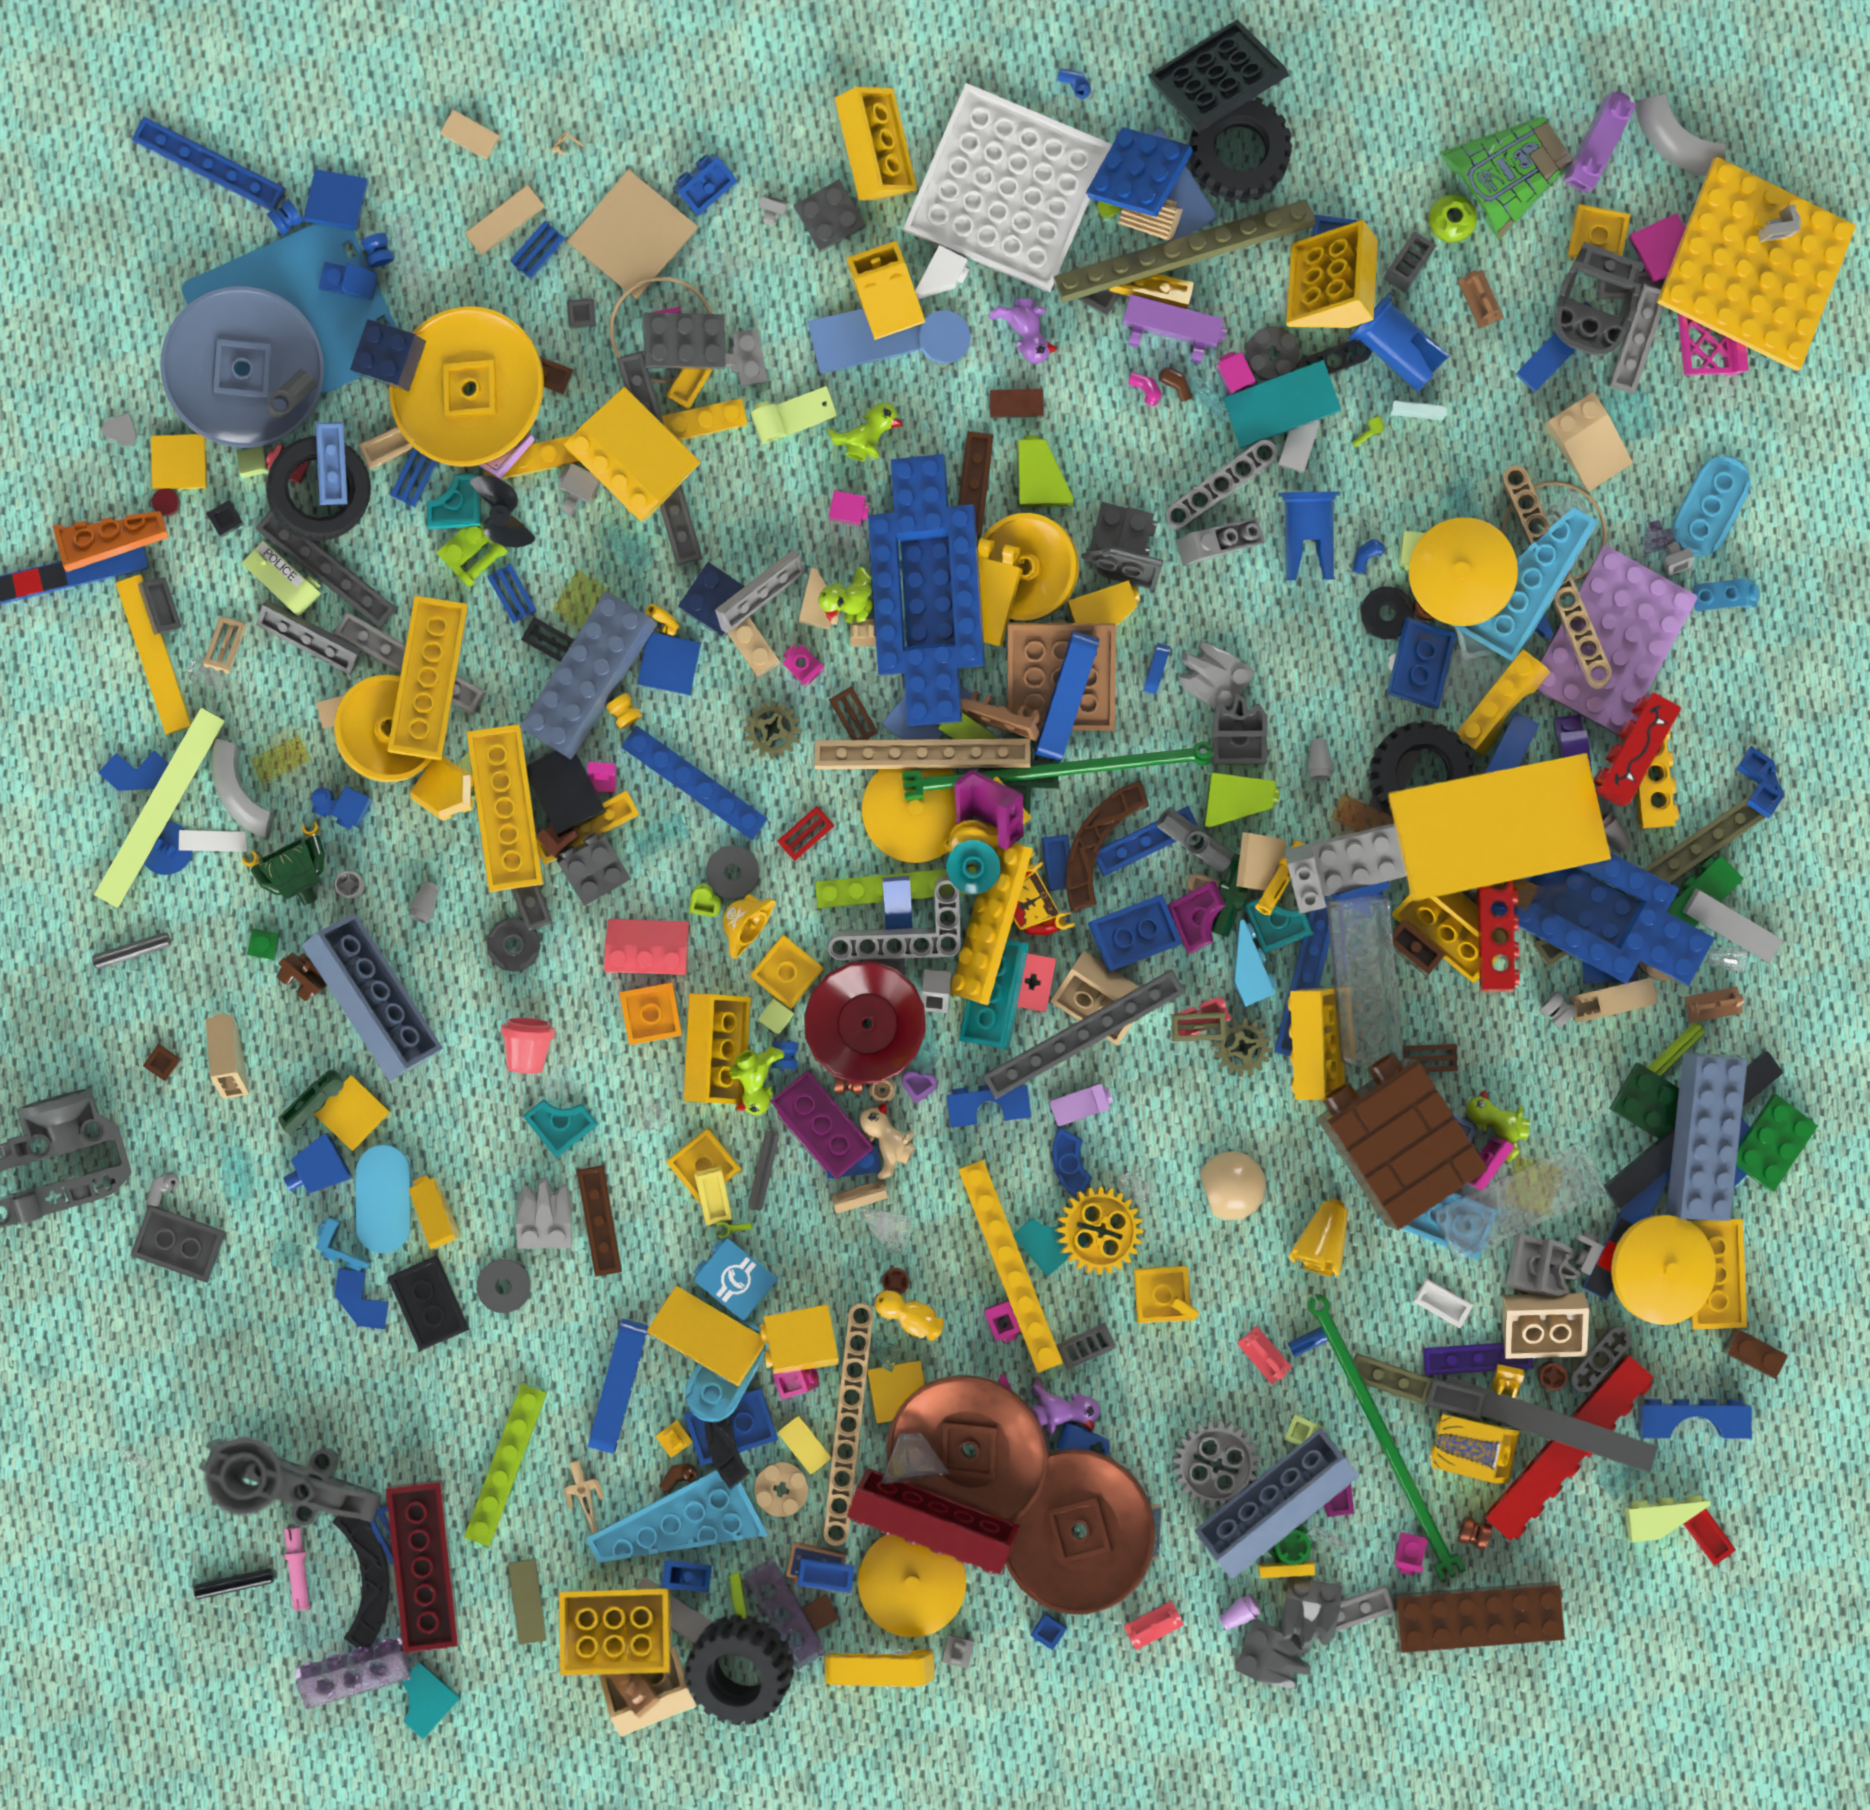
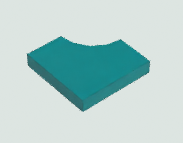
(457, 507)
(1279, 928)
(560, 1127)
(1041, 1245)
(428, 1699)

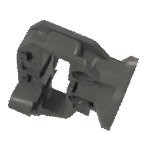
(62, 1125)
(282, 1480)

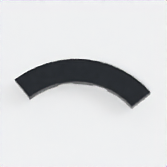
(725, 1452)
(374, 1580)

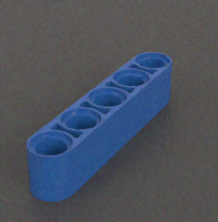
(1067, 696)
(618, 1386)

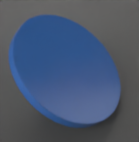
(165, 855)

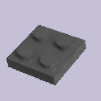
(829, 216)

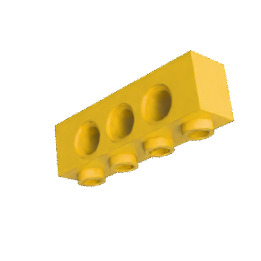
(1648, 815)

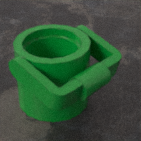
(1292, 1548)

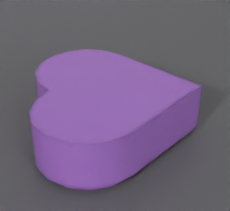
(918, 1085)

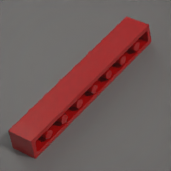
(1556, 1460)

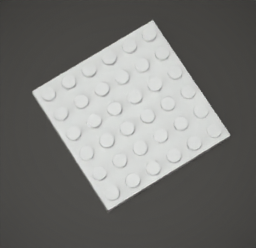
(1007, 187)

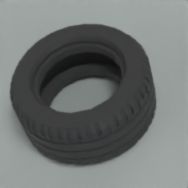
(305, 525)

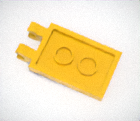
(998, 589)

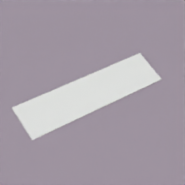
(212, 841)

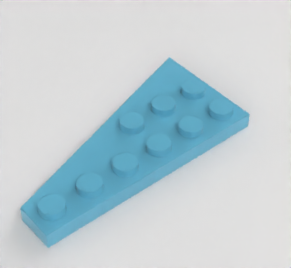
(1539, 578)
(687, 1518)

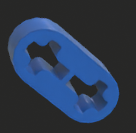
(1156, 668)

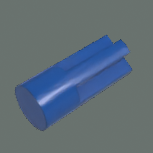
(1307, 1341)

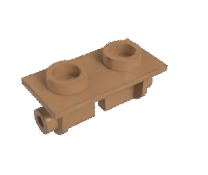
(1480, 298)
(1714, 1004)

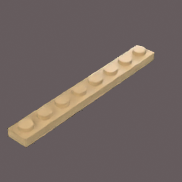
(922, 754)

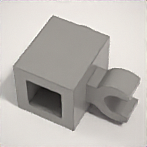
(579, 485)

